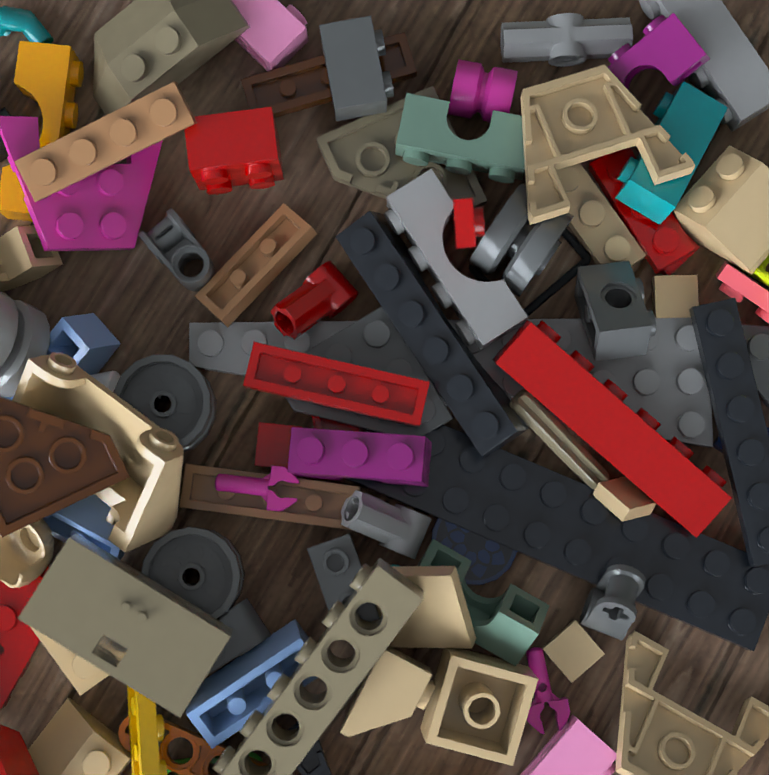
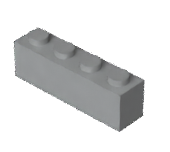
(735, 69)

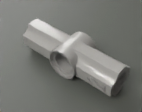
(564, 39)

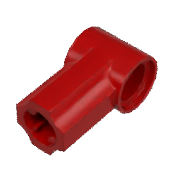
(321, 295)

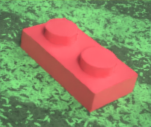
(739, 285)

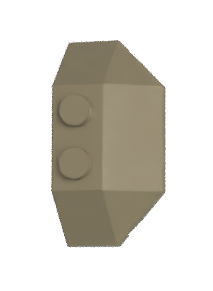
(158, 45)

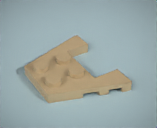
(583, 120)
(669, 739)

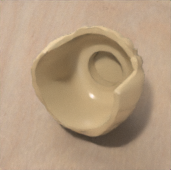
(25, 554)

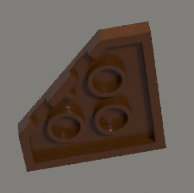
(49, 464)

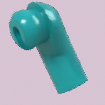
(23, 21)

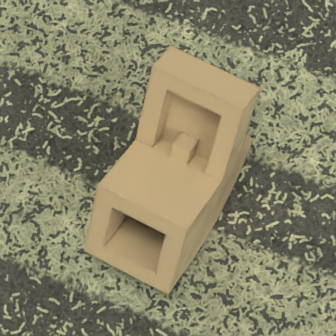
(24, 258)

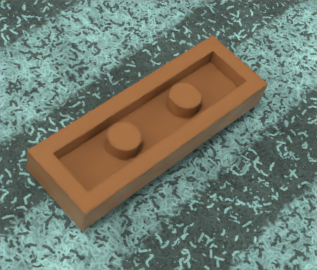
(255, 265)

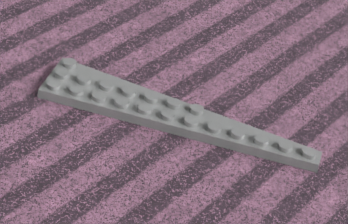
(663, 382)

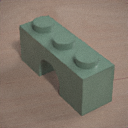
(427, 138)
(502, 623)

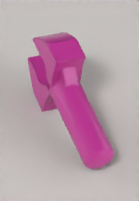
(259, 486)
(543, 693)

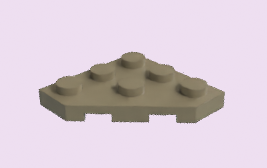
(365, 157)

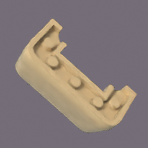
(148, 500)

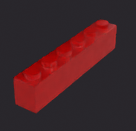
(612, 428)

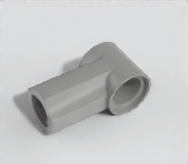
(391, 525)

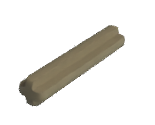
(558, 439)

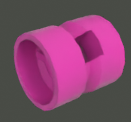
(481, 91)

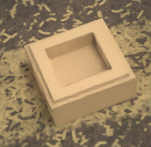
(674, 295)
(624, 498)
(573, 651)

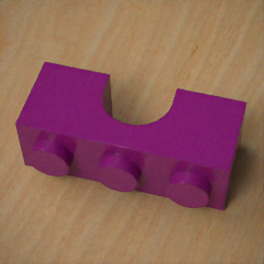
(664, 48)
(360, 455)

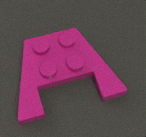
(92, 213)

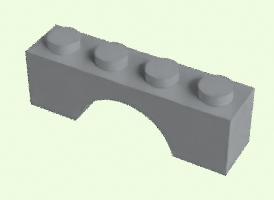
(484, 308)

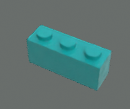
(691, 122)

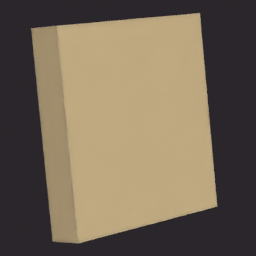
(442, 616)

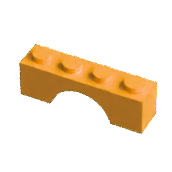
(49, 78)

